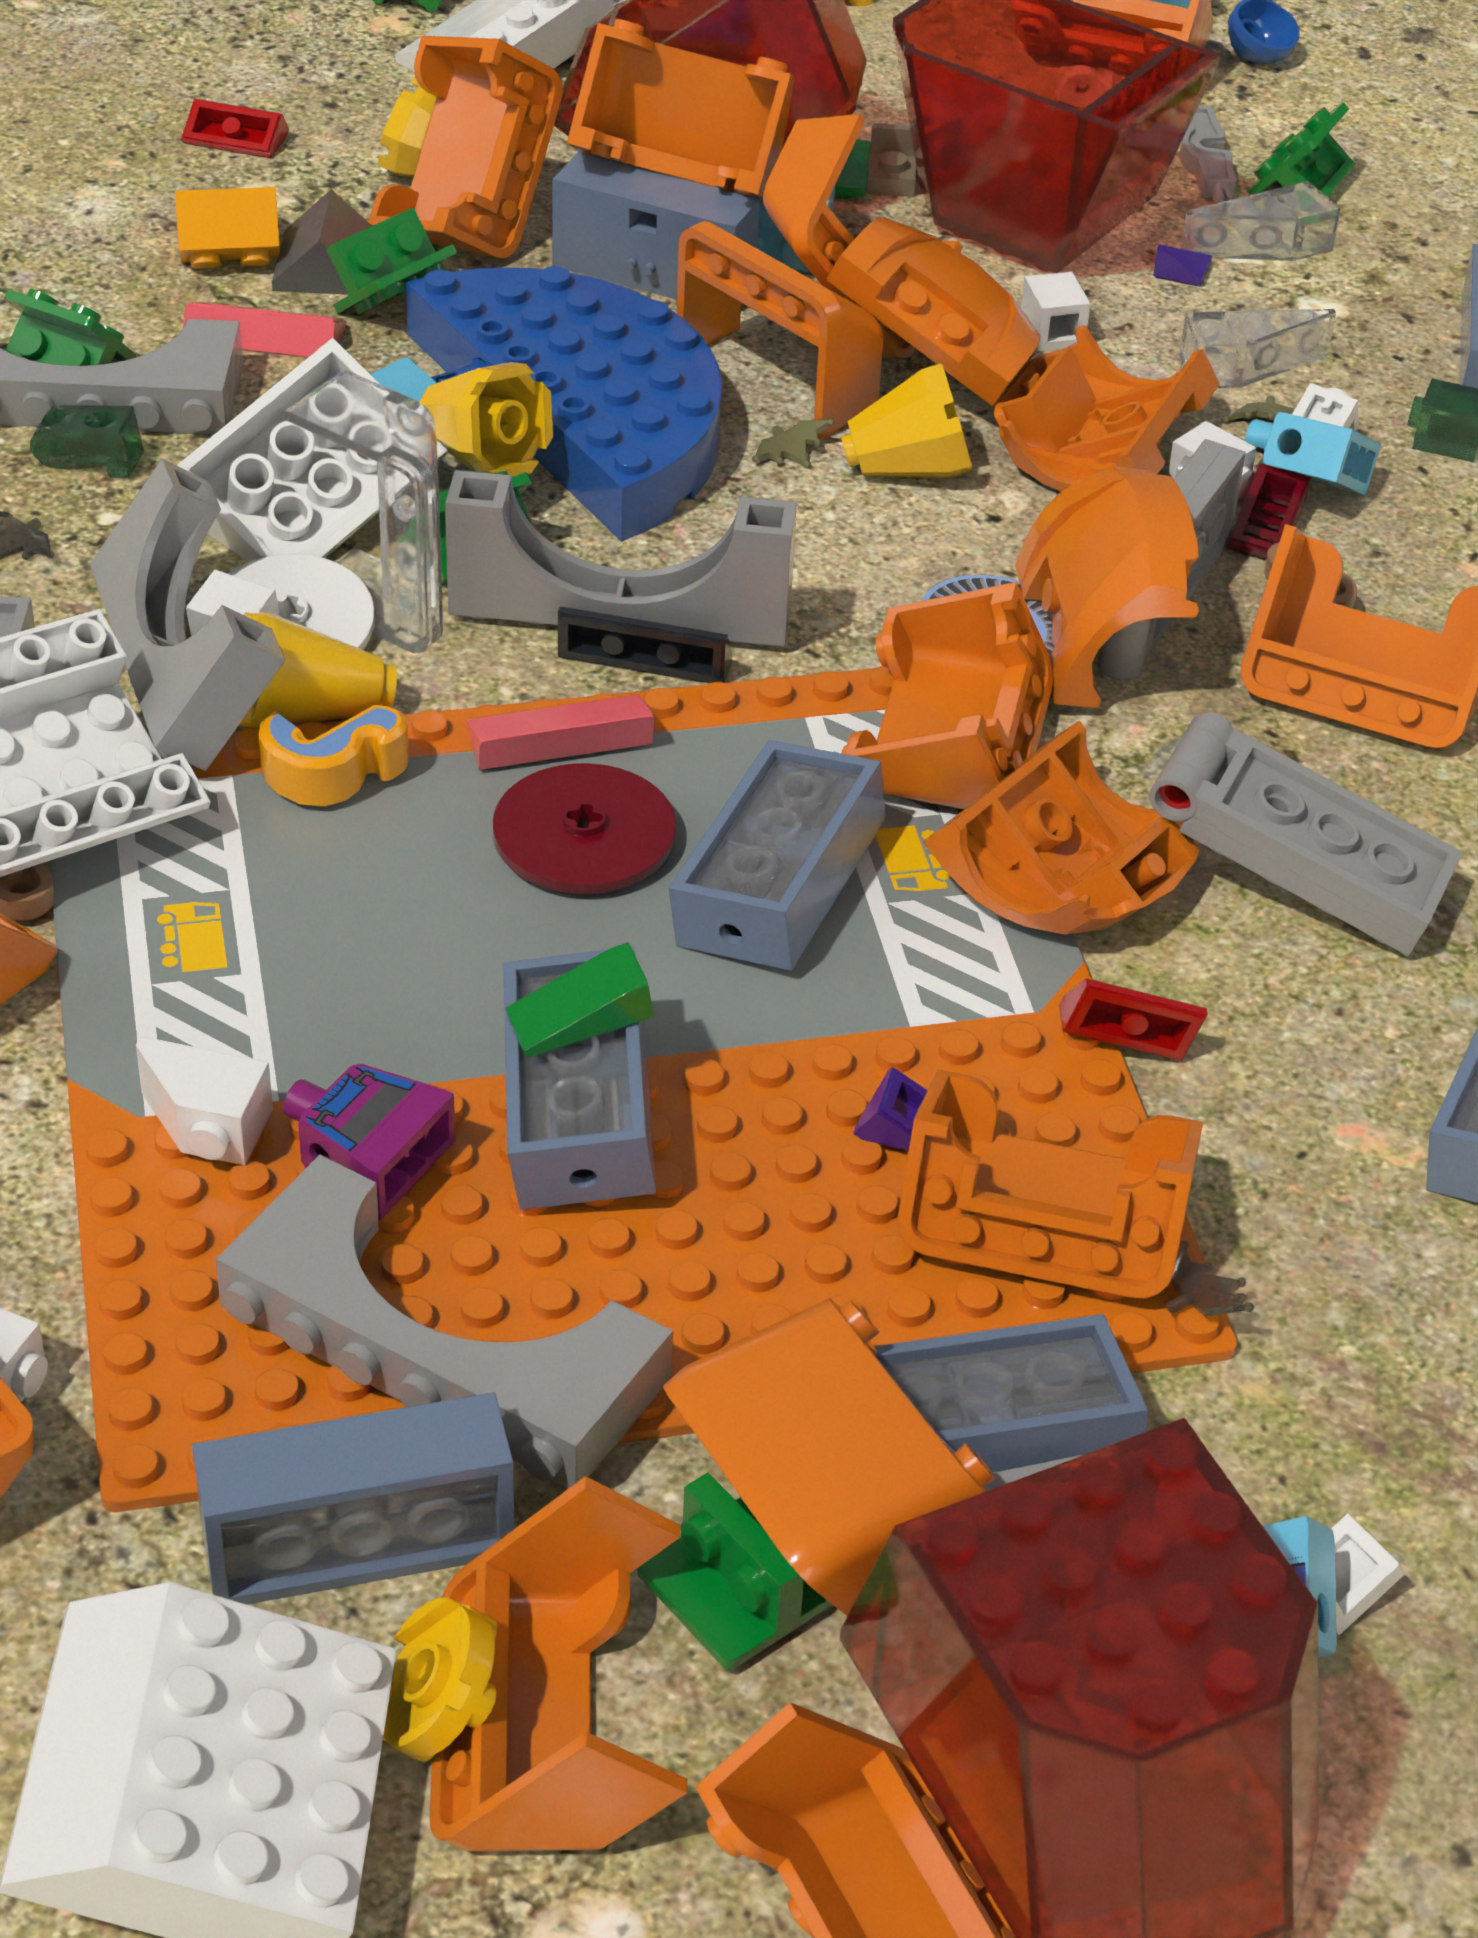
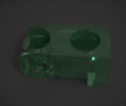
(89, 437)

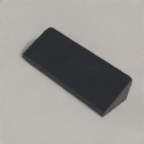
(643, 645)

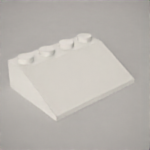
(537, 27)
(283, 483)

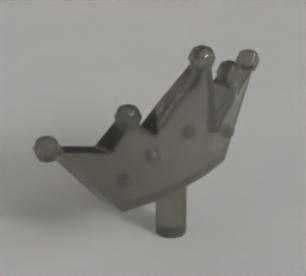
(19, 537)
(1203, 1291)

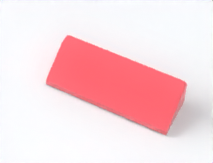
(271, 329)
(560, 731)

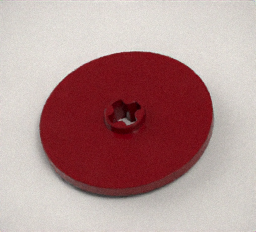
(543, 838)

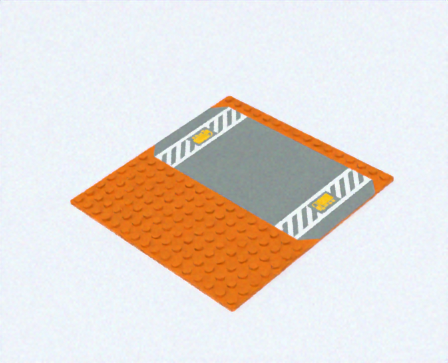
(385, 946)

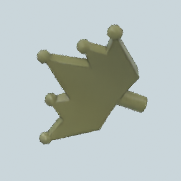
(1259, 409)
(792, 442)

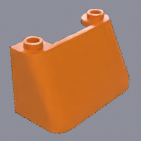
(681, 111)
(480, 144)
(962, 695)
(1045, 1204)
(822, 1443)

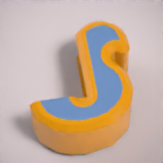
(337, 761)

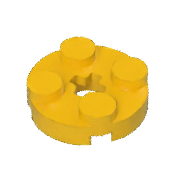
(440, 1677)

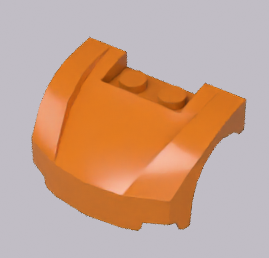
(938, 304)
(1083, 414)
(1103, 559)
(1061, 845)

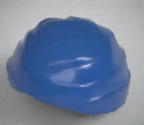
(1262, 31)

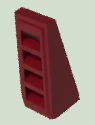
(1276, 487)

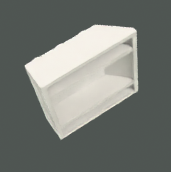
(201, 1769)

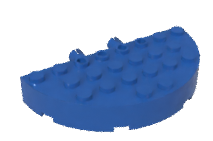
(623, 371)

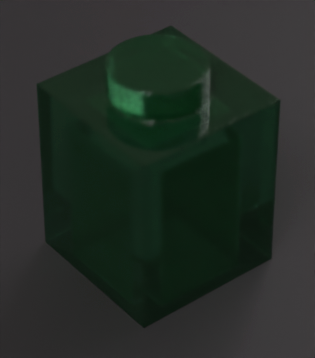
(1446, 420)

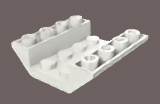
(74, 748)

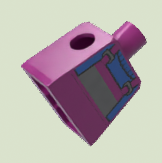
(374, 1126)

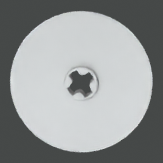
(316, 594)

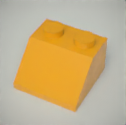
(227, 226)

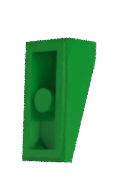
(583, 1003)

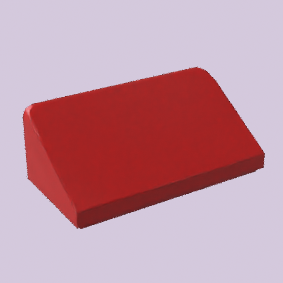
(234, 128)
(1131, 1018)

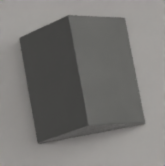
(303, 254)

